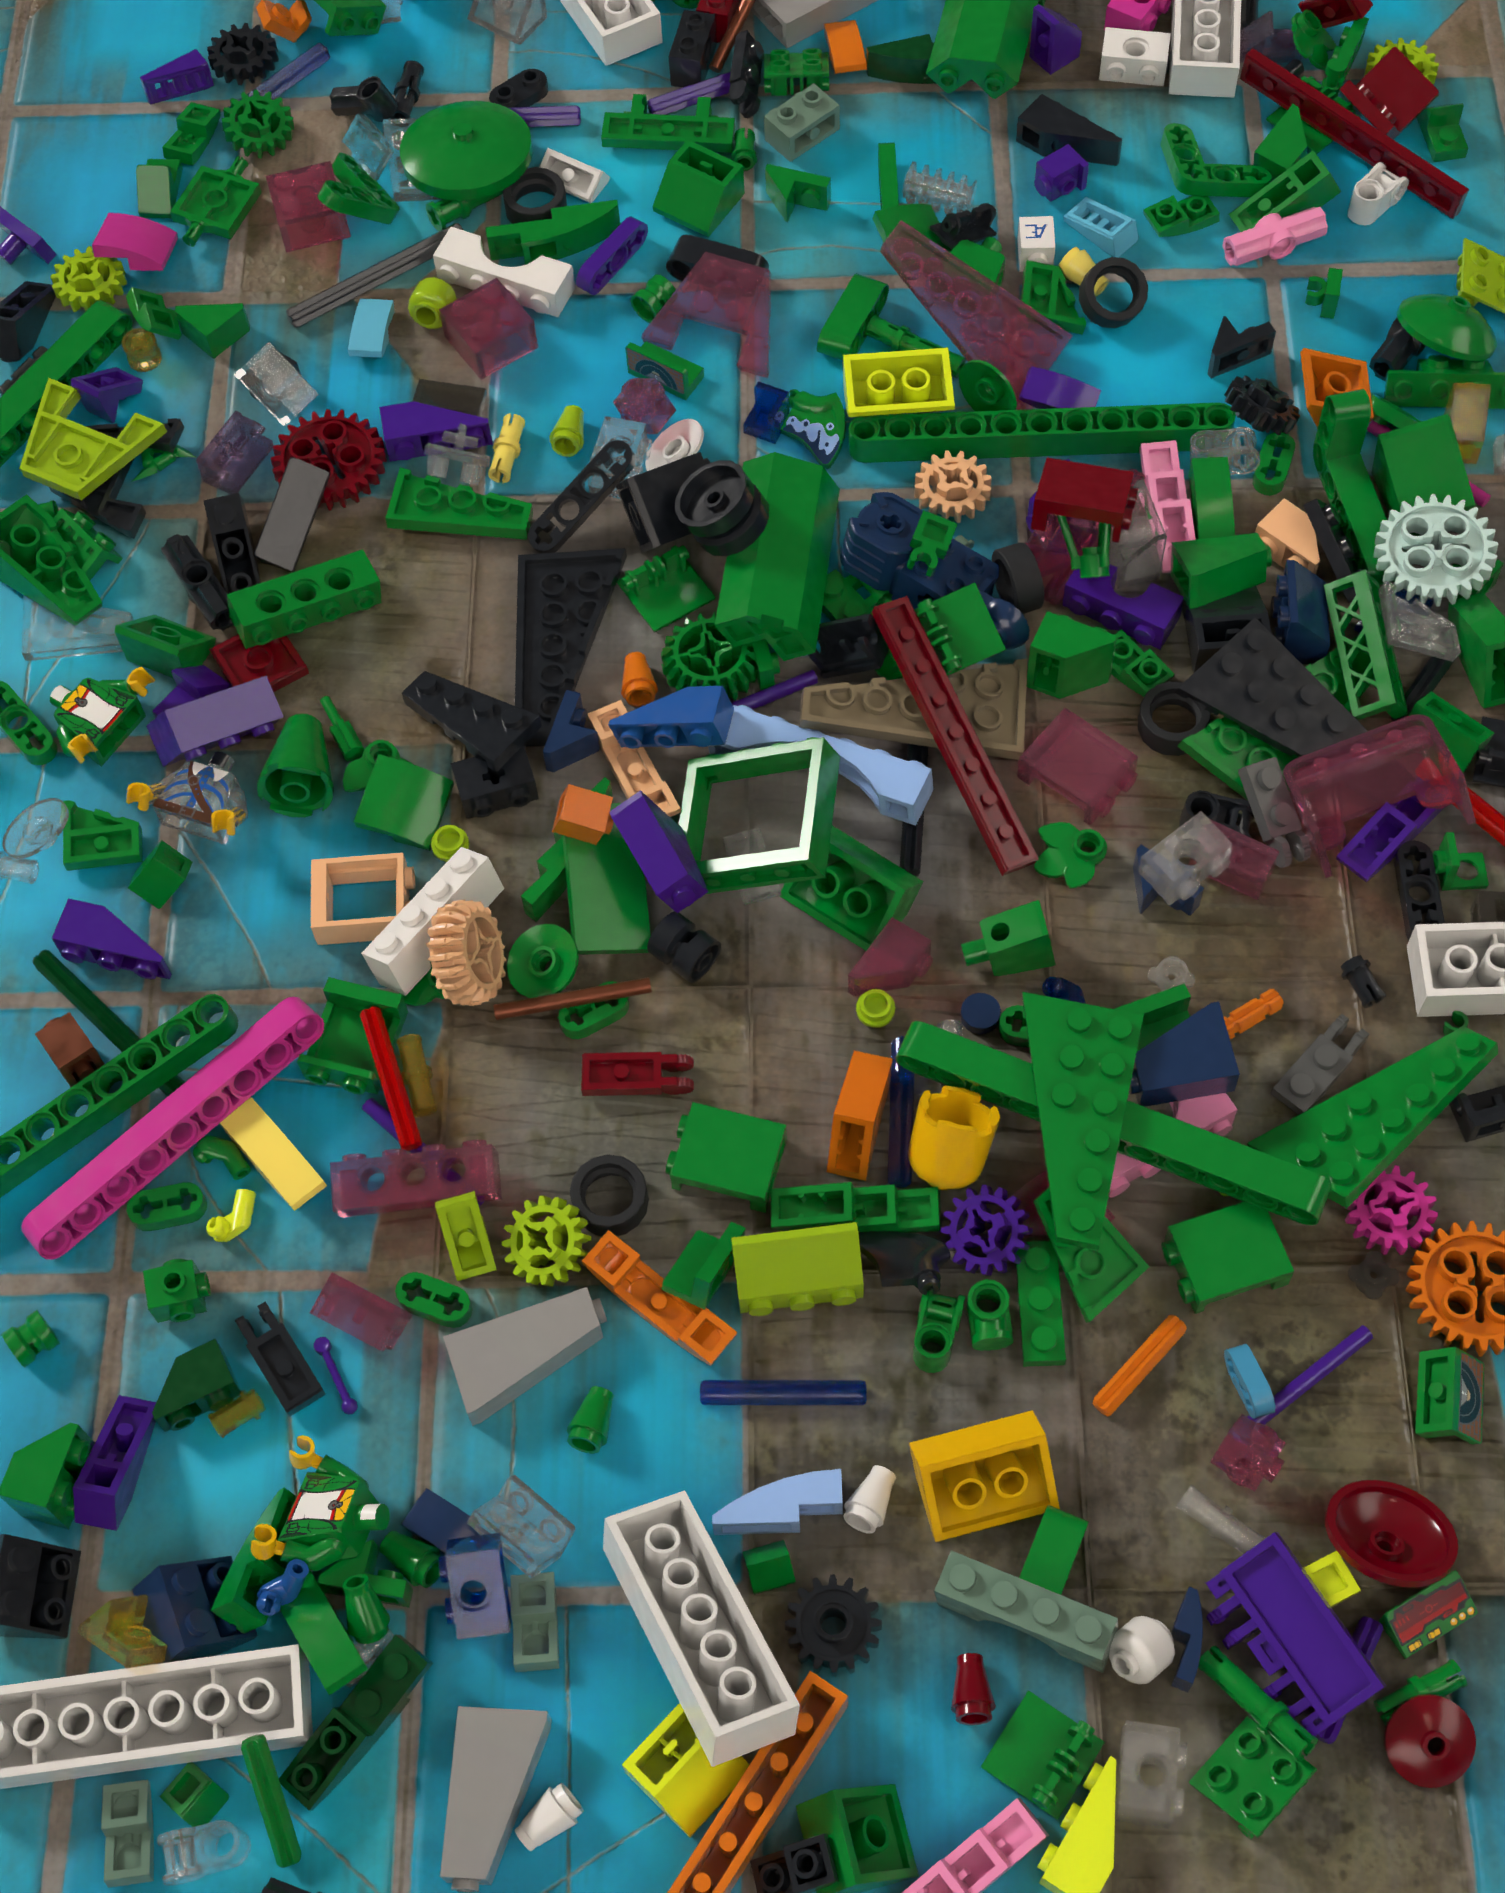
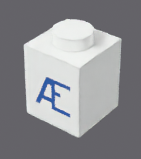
(1036, 240)

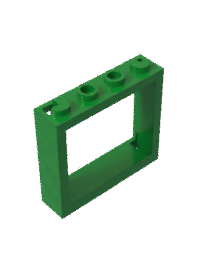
(775, 866)

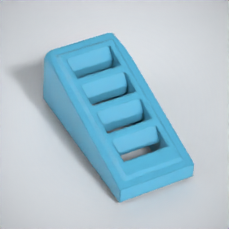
(1113, 241)

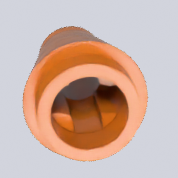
(638, 681)

